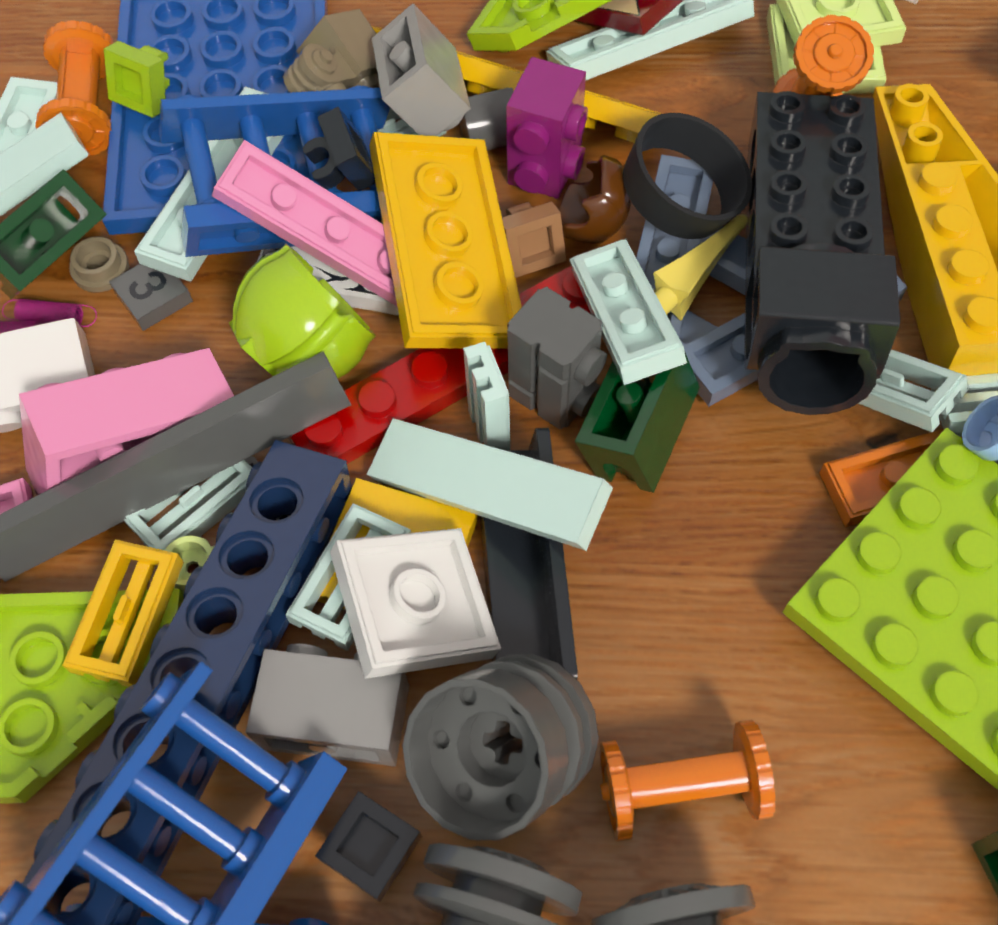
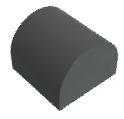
(487, 118)

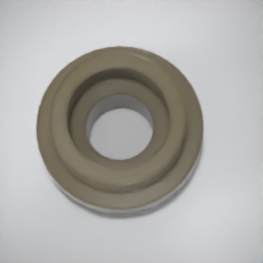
(96, 263)

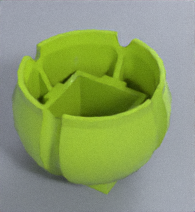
(291, 316)

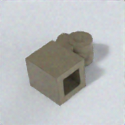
(335, 55)

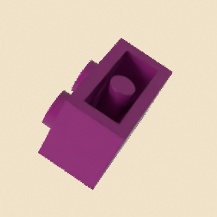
(546, 127)

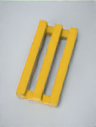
(148, 621)

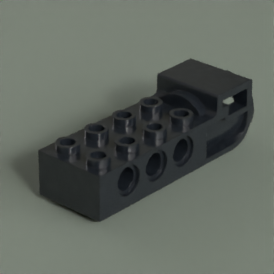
(815, 253)

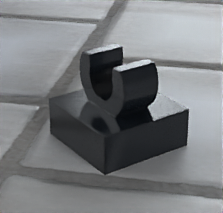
(345, 151)
(369, 846)

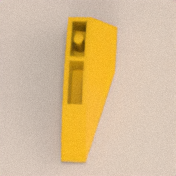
(943, 225)

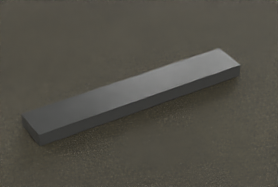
(168, 464)

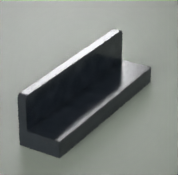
(528, 584)

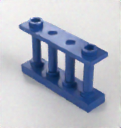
(212, 225)
(251, 856)

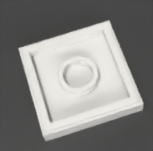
(413, 601)

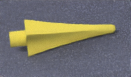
(682, 279)

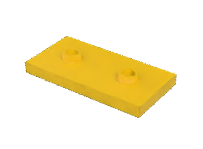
(444, 240)

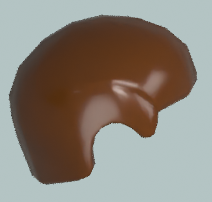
(597, 207)

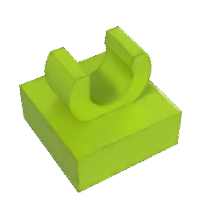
(136, 77)

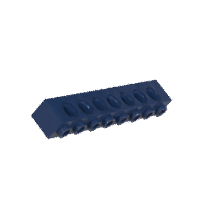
(287, 482)

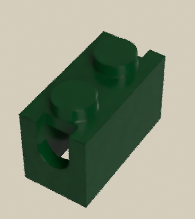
(43, 231)
(637, 424)

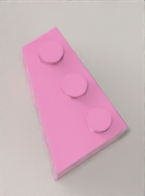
(103, 415)

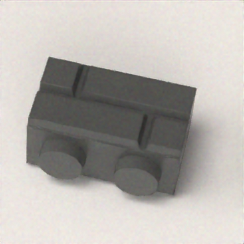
(554, 358)

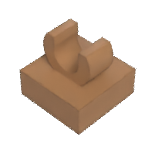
(534, 237)

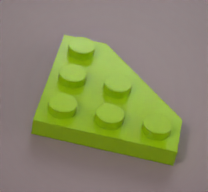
(516, 23)
(44, 707)

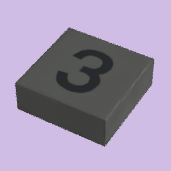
(150, 294)

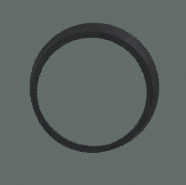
(706, 147)

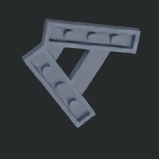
(712, 351)

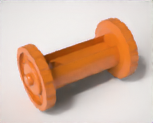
(78, 56)
(829, 58)
(741, 771)

